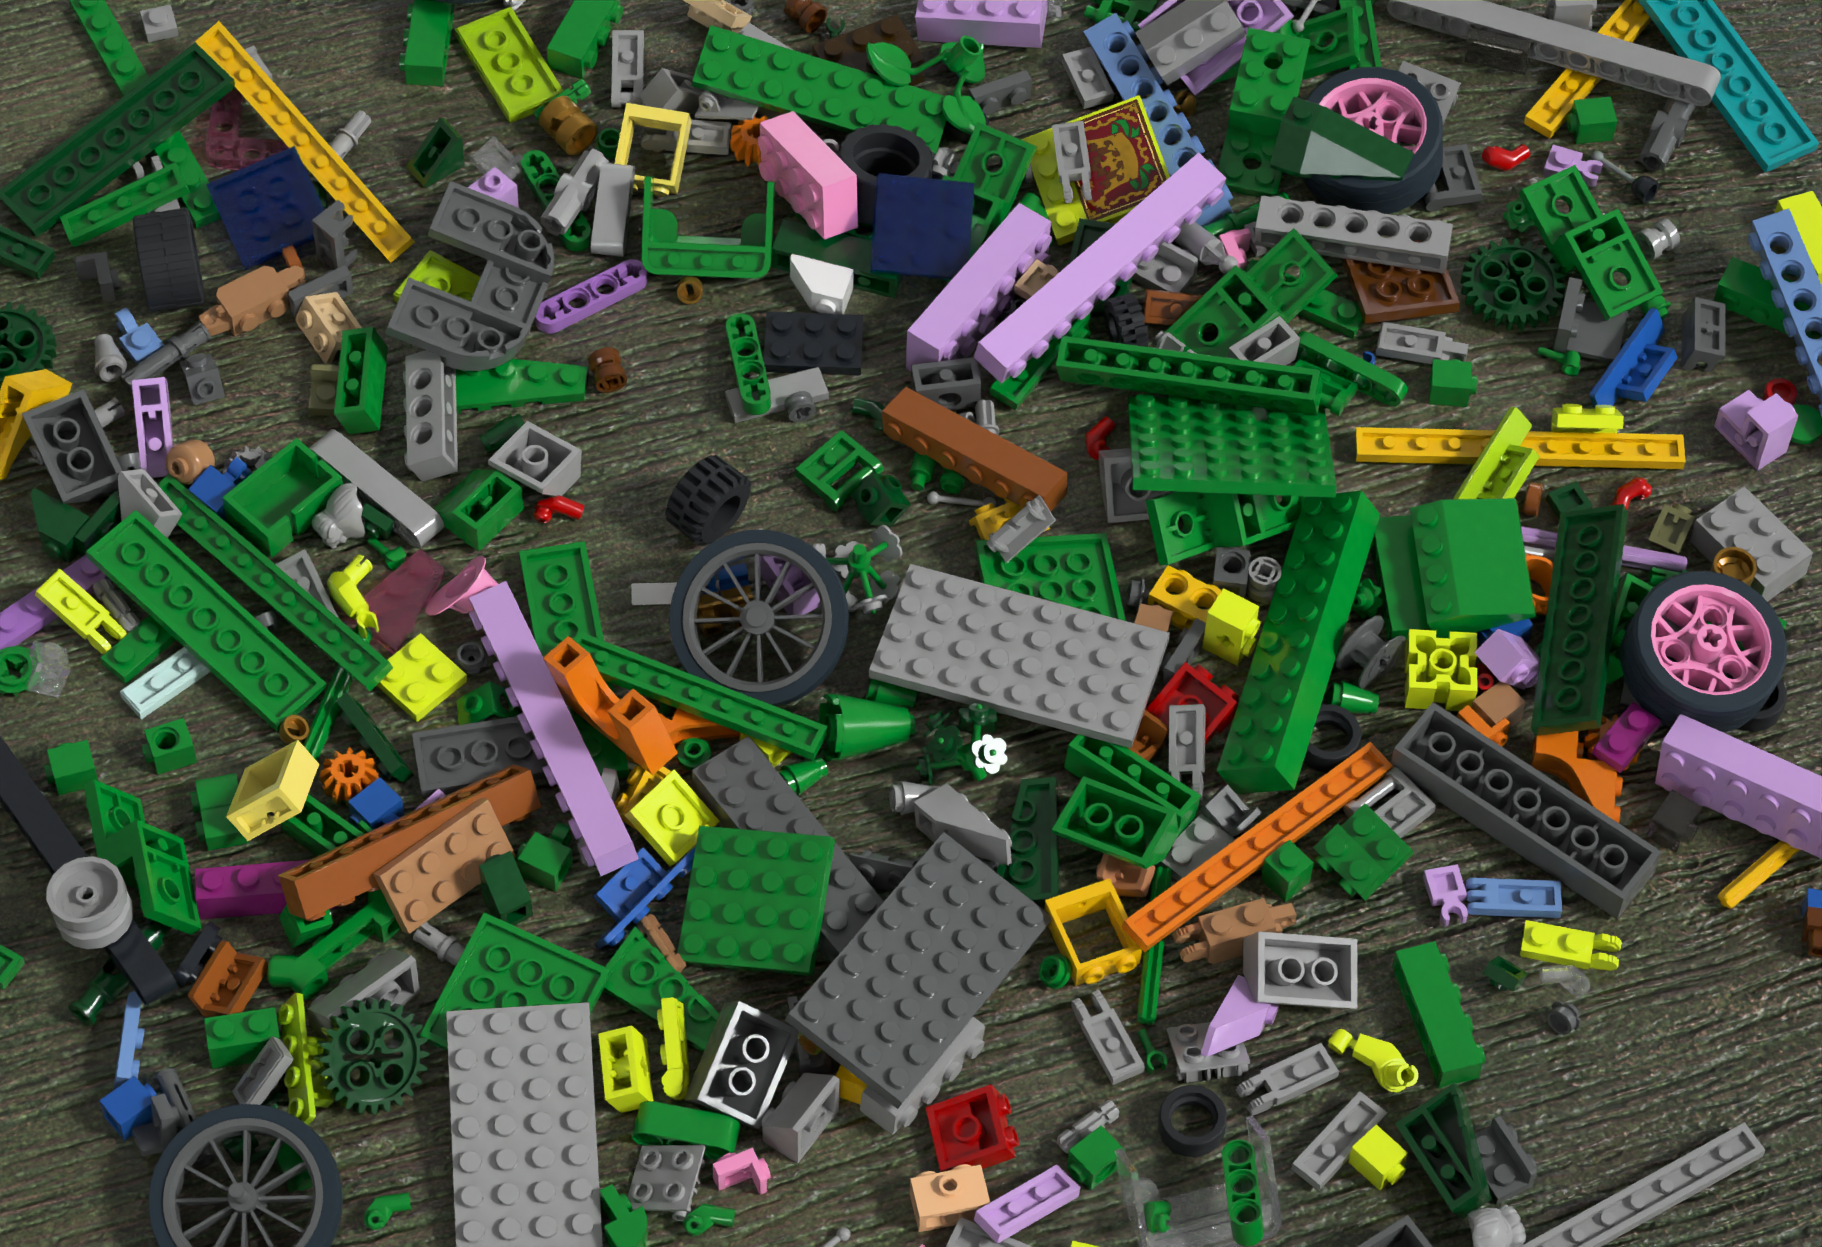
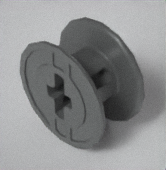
(1370, 652)

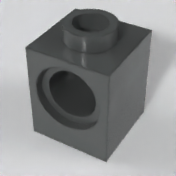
(1233, 560)

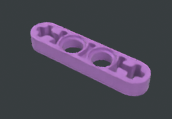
(588, 292)

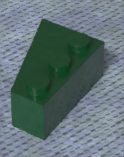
(1448, 1149)

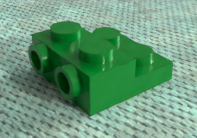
(1362, 852)

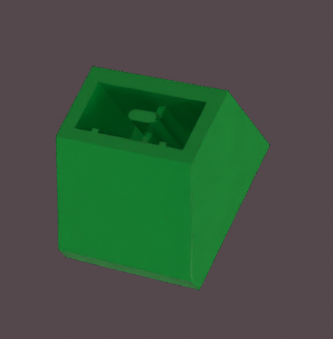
(481, 506)

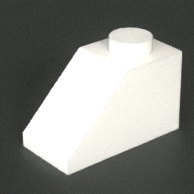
(822, 284)

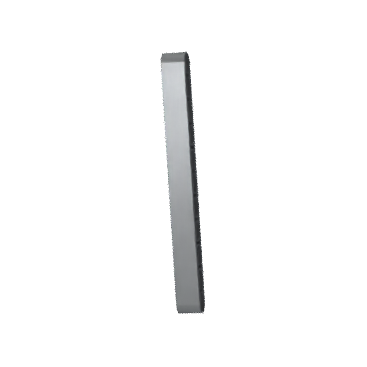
(1569, 47)

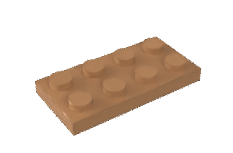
(442, 865)

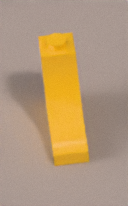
(18, 395)

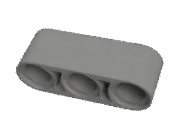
(612, 209)

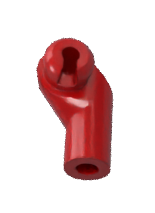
(1503, 158)
(1096, 437)
(1633, 488)
(557, 504)
(1484, 677)

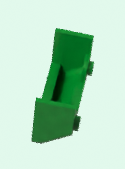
(706, 256)

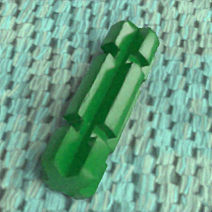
(579, 90)

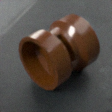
(808, 13)
(608, 373)

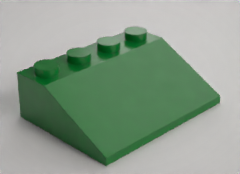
(1472, 564)

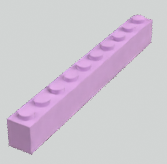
(1100, 268)
(553, 728)

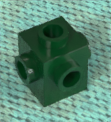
(880, 499)

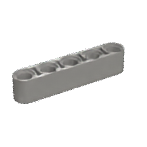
(412, 516)

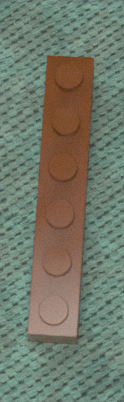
(972, 450)

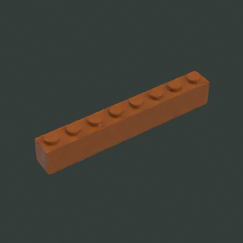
(349, 869)

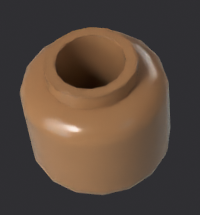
(189, 460)

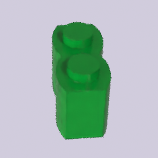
(214, 800)

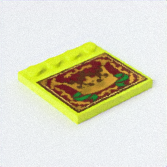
(1123, 168)

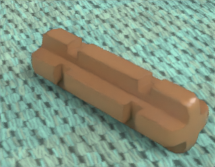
(658, 938)

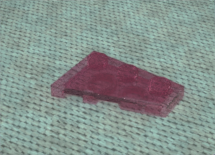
(402, 597)

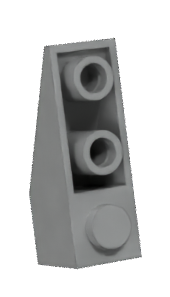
(952, 813)

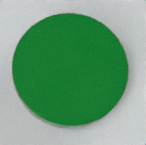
(1808, 425)

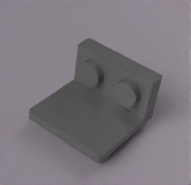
(1585, 329)

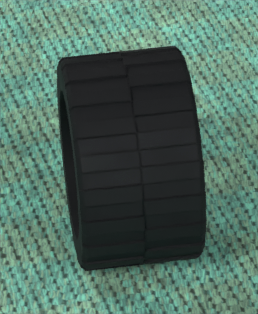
(886, 151)
(168, 259)

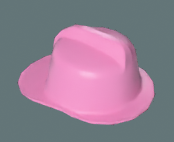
(457, 591)

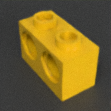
(1190, 596)

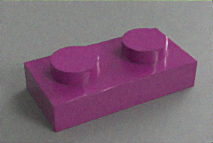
(1626, 737)

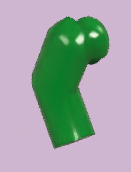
(383, 1208)
(1156, 1215)
(706, 1216)

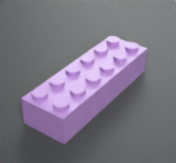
(979, 290)
(1743, 783)

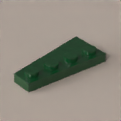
(1034, 845)

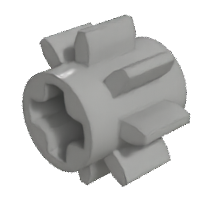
(944, 163)

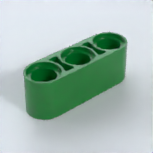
(678, 1125)
(1241, 1177)

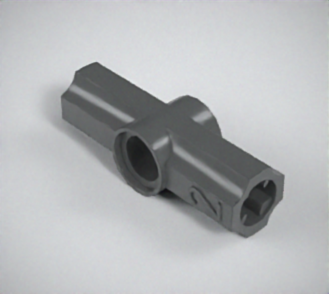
(1665, 134)

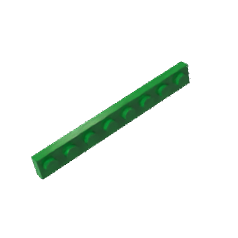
(705, 698)

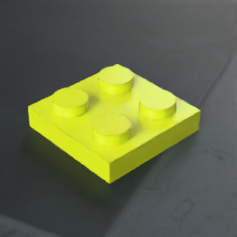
(421, 677)
(671, 817)

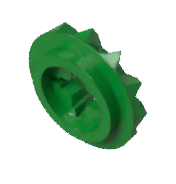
(18, 658)

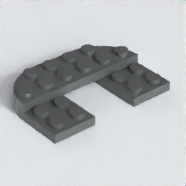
(508, 294)

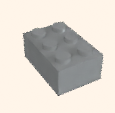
(1751, 526)

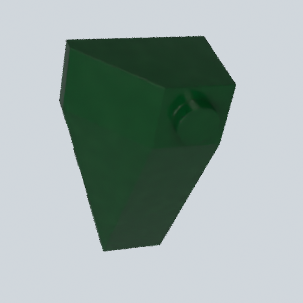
(1326, 143)

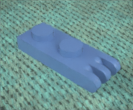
(1514, 897)
(130, 1040)

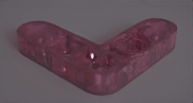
(230, 140)

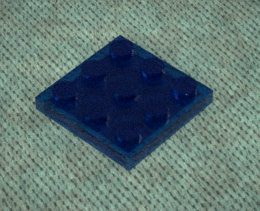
(267, 206)
(921, 226)

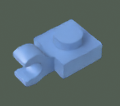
(137, 341)

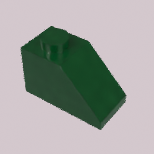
(57, 525)

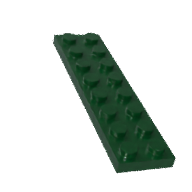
(116, 139)
(1579, 620)

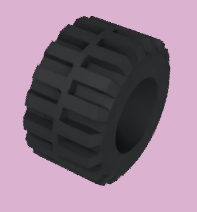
(708, 500)

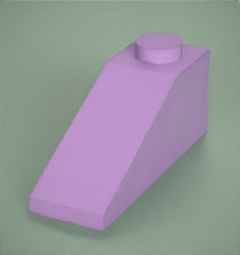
(153, 424)
(1237, 1019)

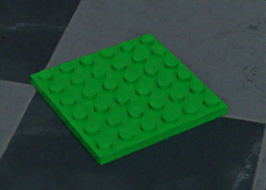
(1228, 448)

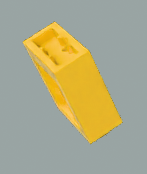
(1082, 903)

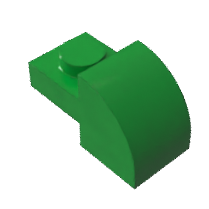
(627, 1226)

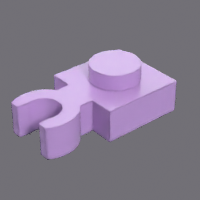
(1563, 158)
(1446, 889)

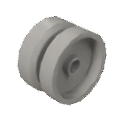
(89, 902)

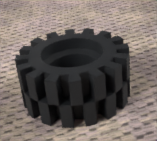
(1125, 320)

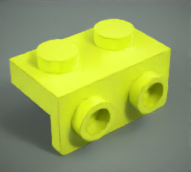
(1576, 419)

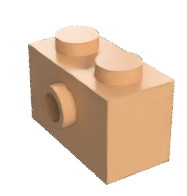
(947, 1196)

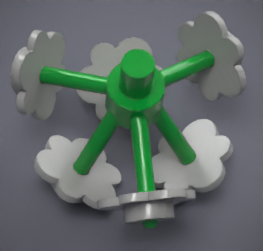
(856, 561)

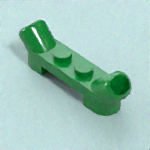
(308, 971)

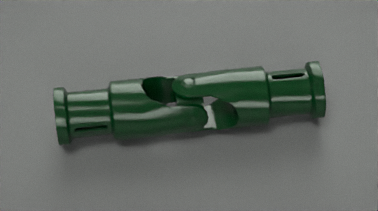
(106, 987)

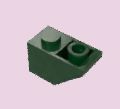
(505, 889)

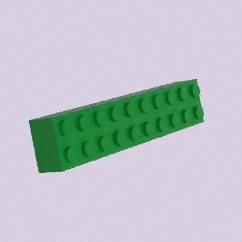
(1299, 643)

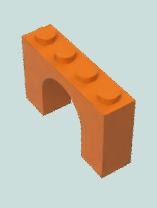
(627, 723)

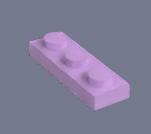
(1027, 1204)

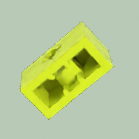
(1231, 627)
(625, 1068)

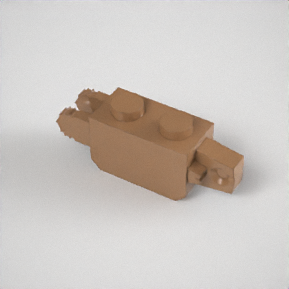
(252, 300)
(1223, 931)

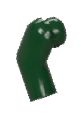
(869, 409)

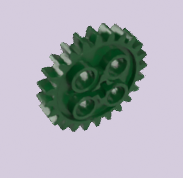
(1513, 284)
(21, 330)
(372, 1023)

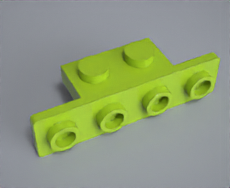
(1502, 463)
(300, 1077)

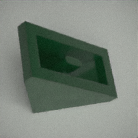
(437, 155)

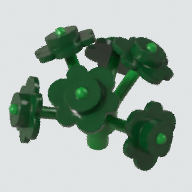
(977, 756)

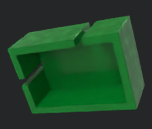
(281, 497)

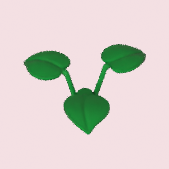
(961, 57)

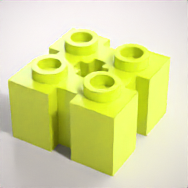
(1440, 669)

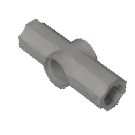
(573, 193)

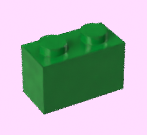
(240, 1036)

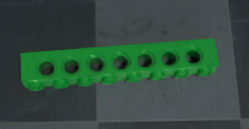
(1189, 375)

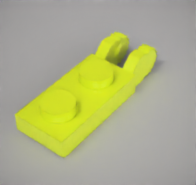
(79, 610)
(1569, 946)
(674, 1051)

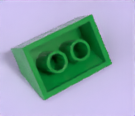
(1118, 824)

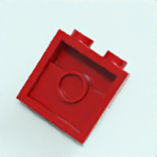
(1193, 687)
(972, 1129)

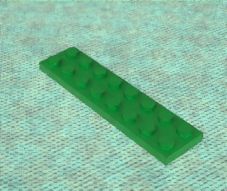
(813, 87)
(559, 606)
(206, 620)

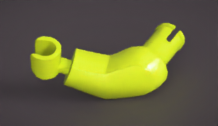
(348, 597)
(1381, 1056)

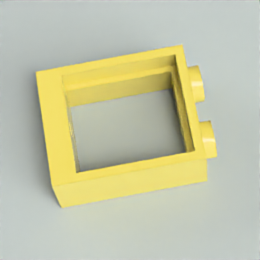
(659, 119)
(272, 785)

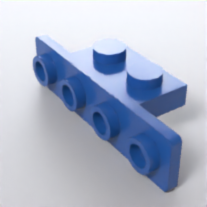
(1637, 366)
(633, 888)

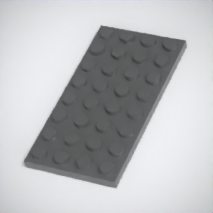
(919, 970)

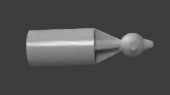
(1205, 247)

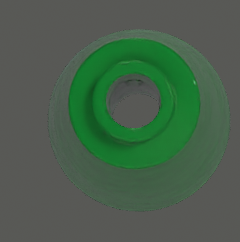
(862, 726)

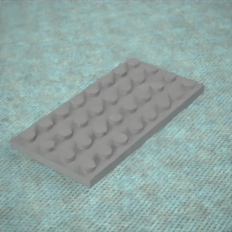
(1020, 655)
(524, 1127)

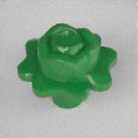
(1518, 216)
(1367, 599)

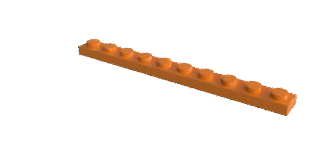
(1251, 849)

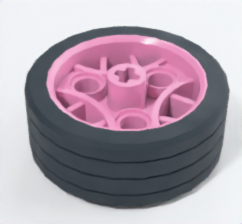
(1370, 99)
(1703, 650)

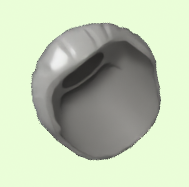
(341, 517)
(1496, 1227)

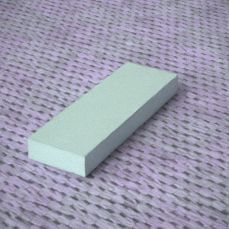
(163, 682)

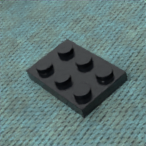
(813, 340)

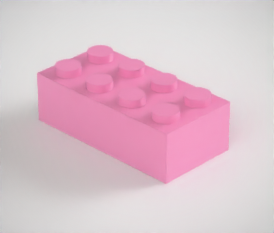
(808, 175)

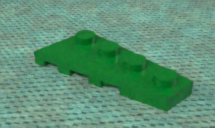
(520, 383)
(644, 977)

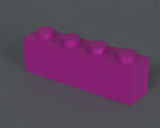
(241, 890)

